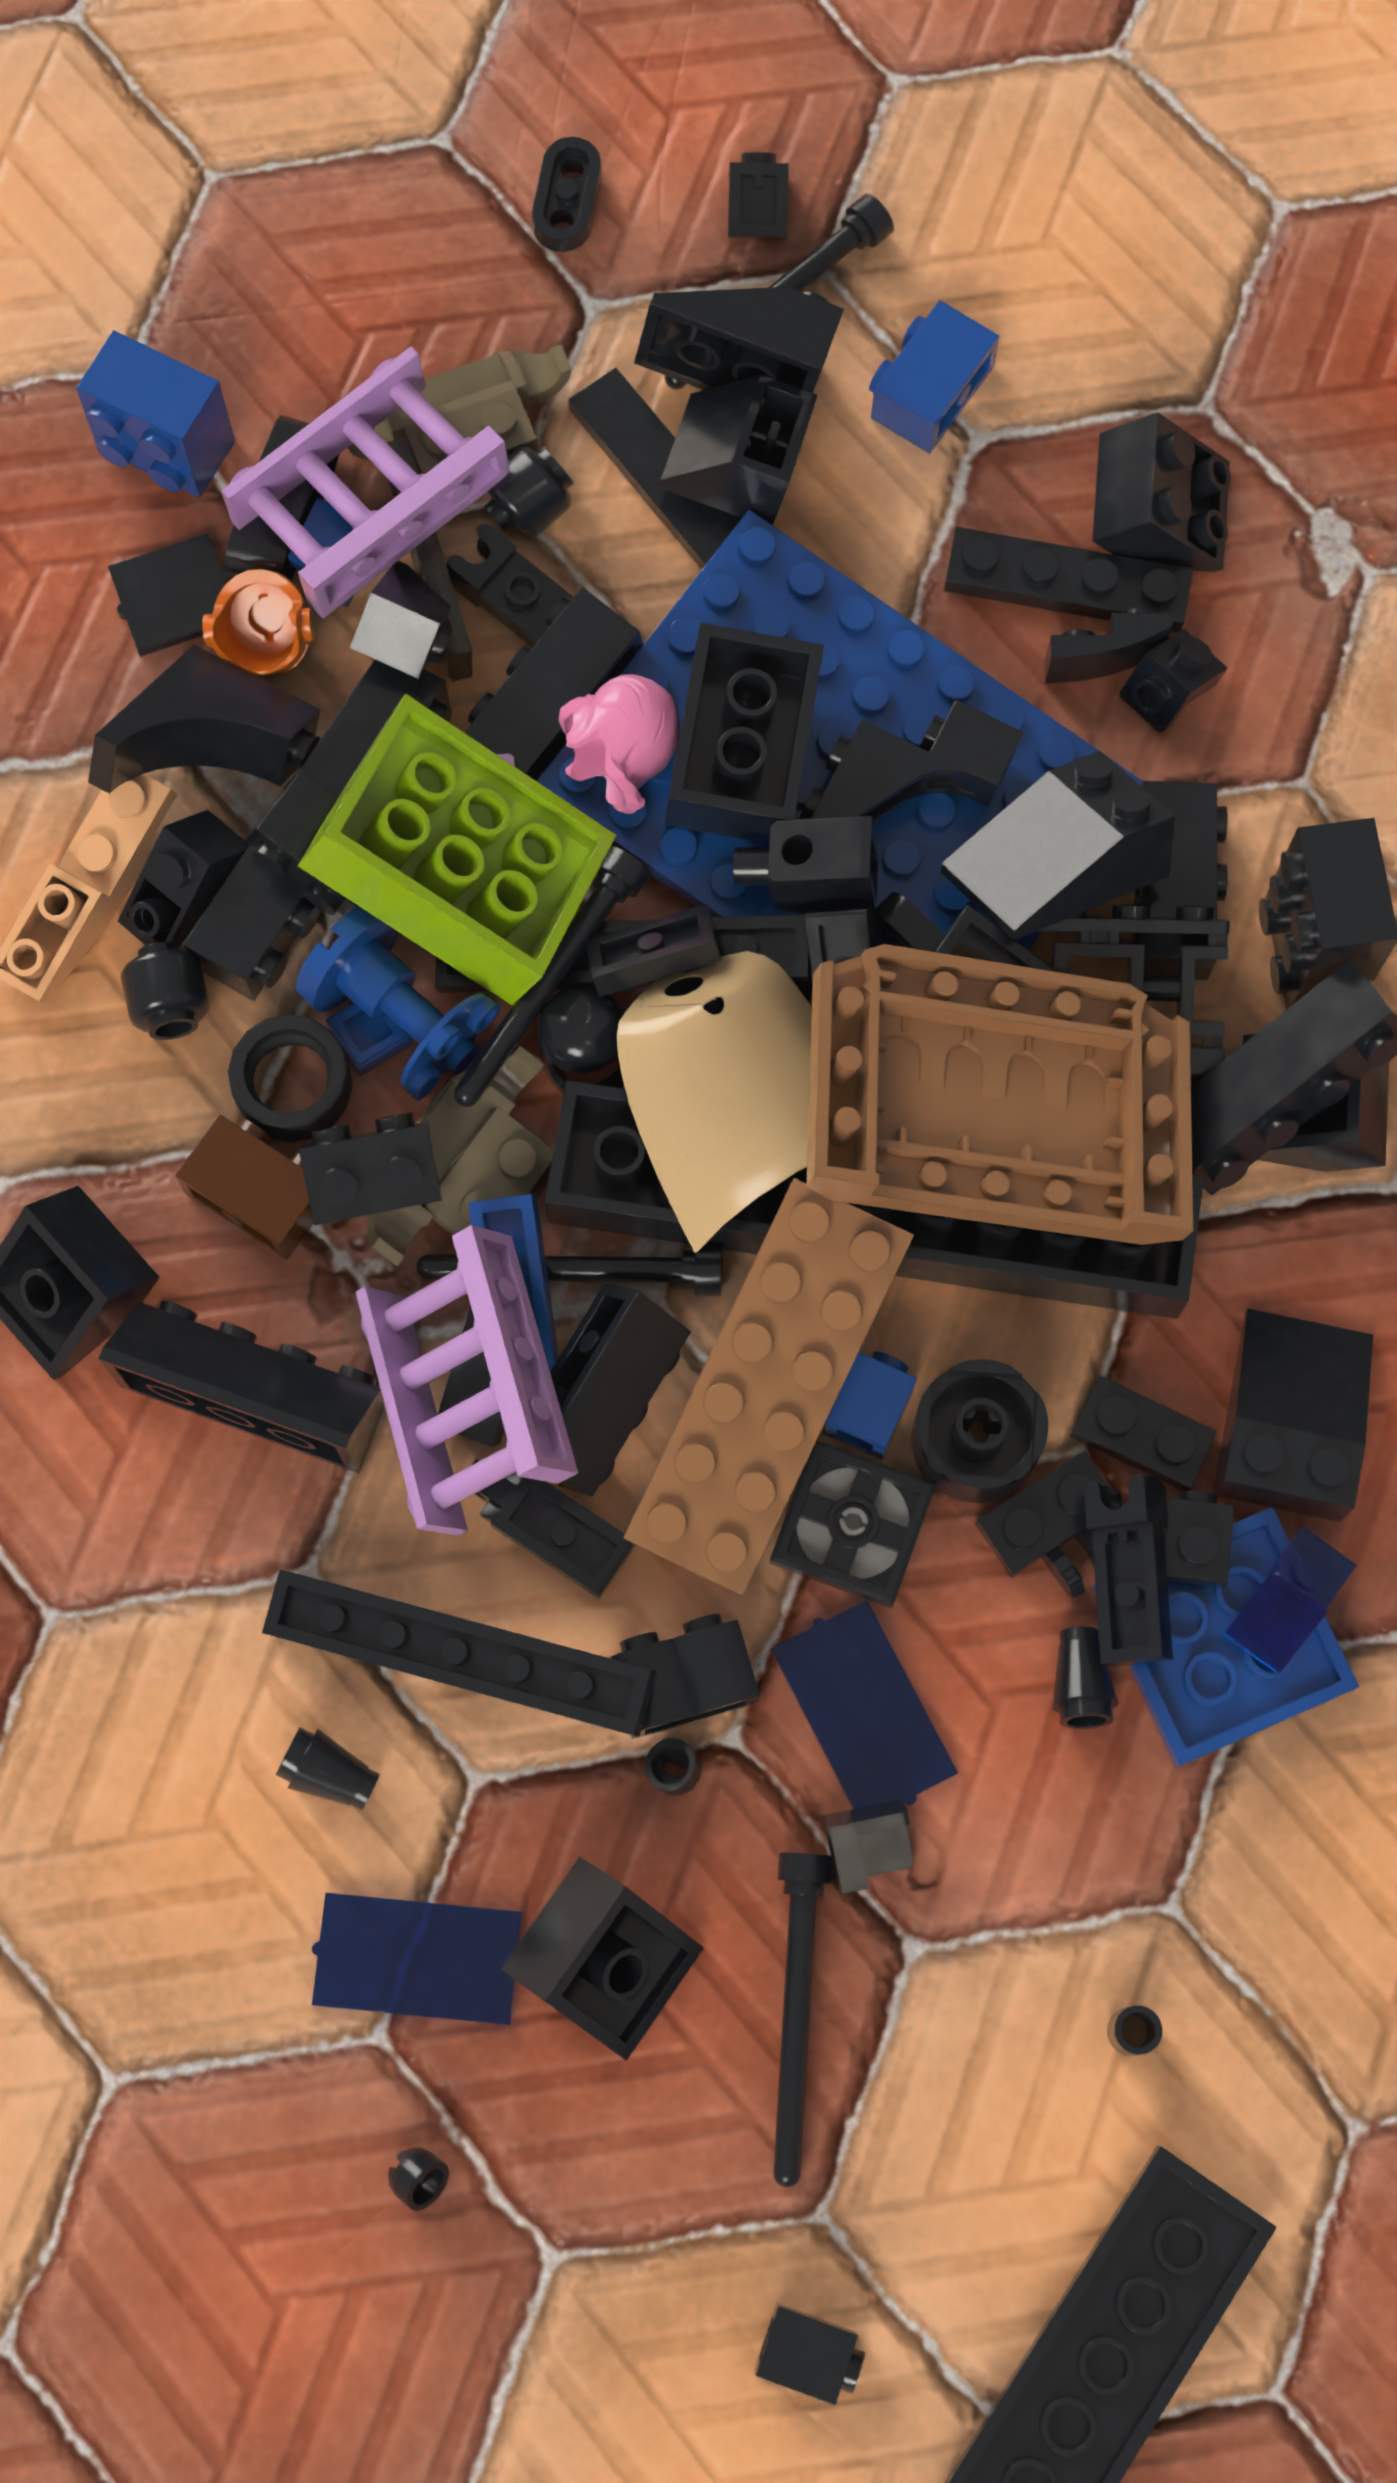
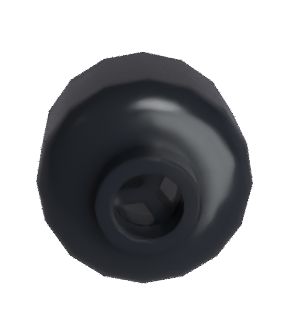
(530, 493)
(165, 991)

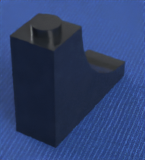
(206, 716)

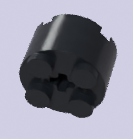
(1009, 1412)

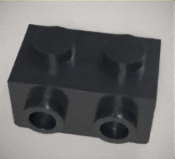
(370, 1170)

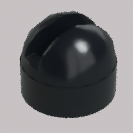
(680, 1754)
(418, 2178)

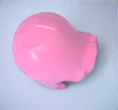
(623, 735)

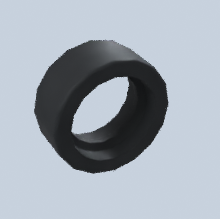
(283, 1032)

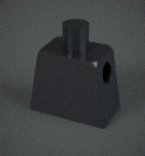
(814, 864)

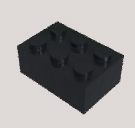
(743, 732)
(1328, 907)

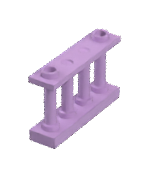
(377, 535)
(518, 1383)

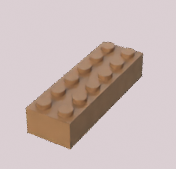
(768, 1386)

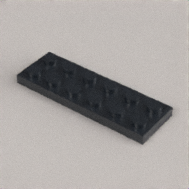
(1120, 2333)

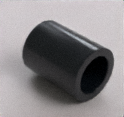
(1153, 2025)

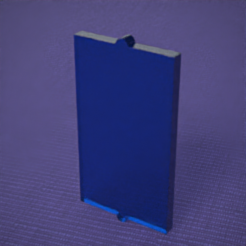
(863, 1709)
(415, 1958)

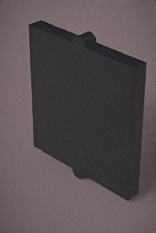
(168, 592)

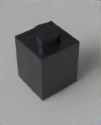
(809, 2355)

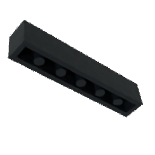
(262, 913)

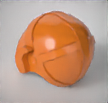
(260, 623)

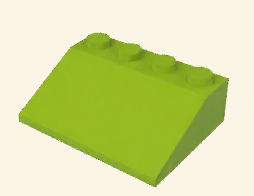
(459, 851)

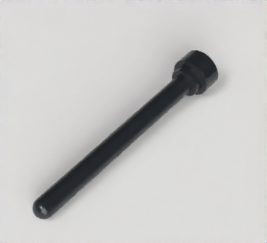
(865, 224)
(617, 879)
(694, 1270)
(804, 1882)

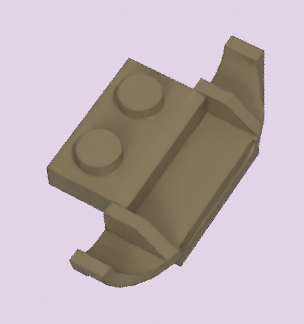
(479, 395)
(476, 1156)

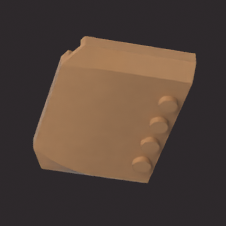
(999, 1096)

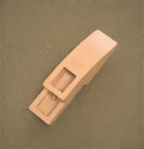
(85, 888)

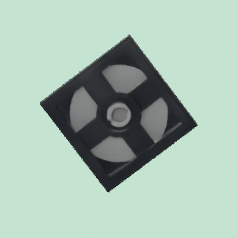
(852, 1524)

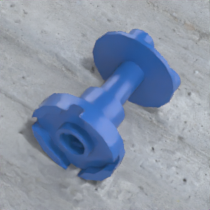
(381, 985)

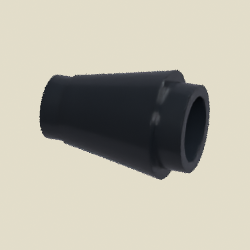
(1082, 1684)
(326, 1770)

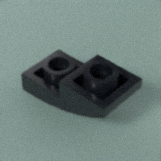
(1087, 656)

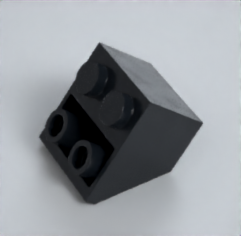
(739, 445)
(1161, 495)

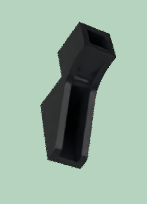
(882, 771)

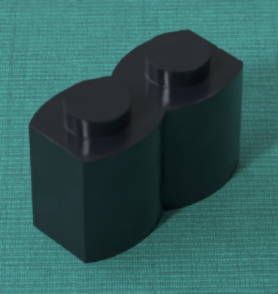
(696, 1672)

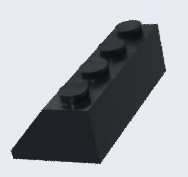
(246, 1384)

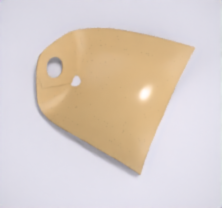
(720, 1092)

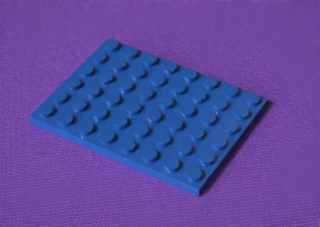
(870, 670)

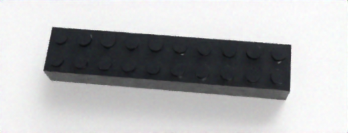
(609, 1185)

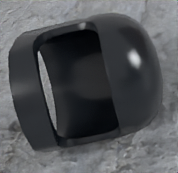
(579, 1034)

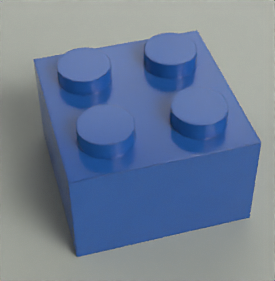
(156, 415)

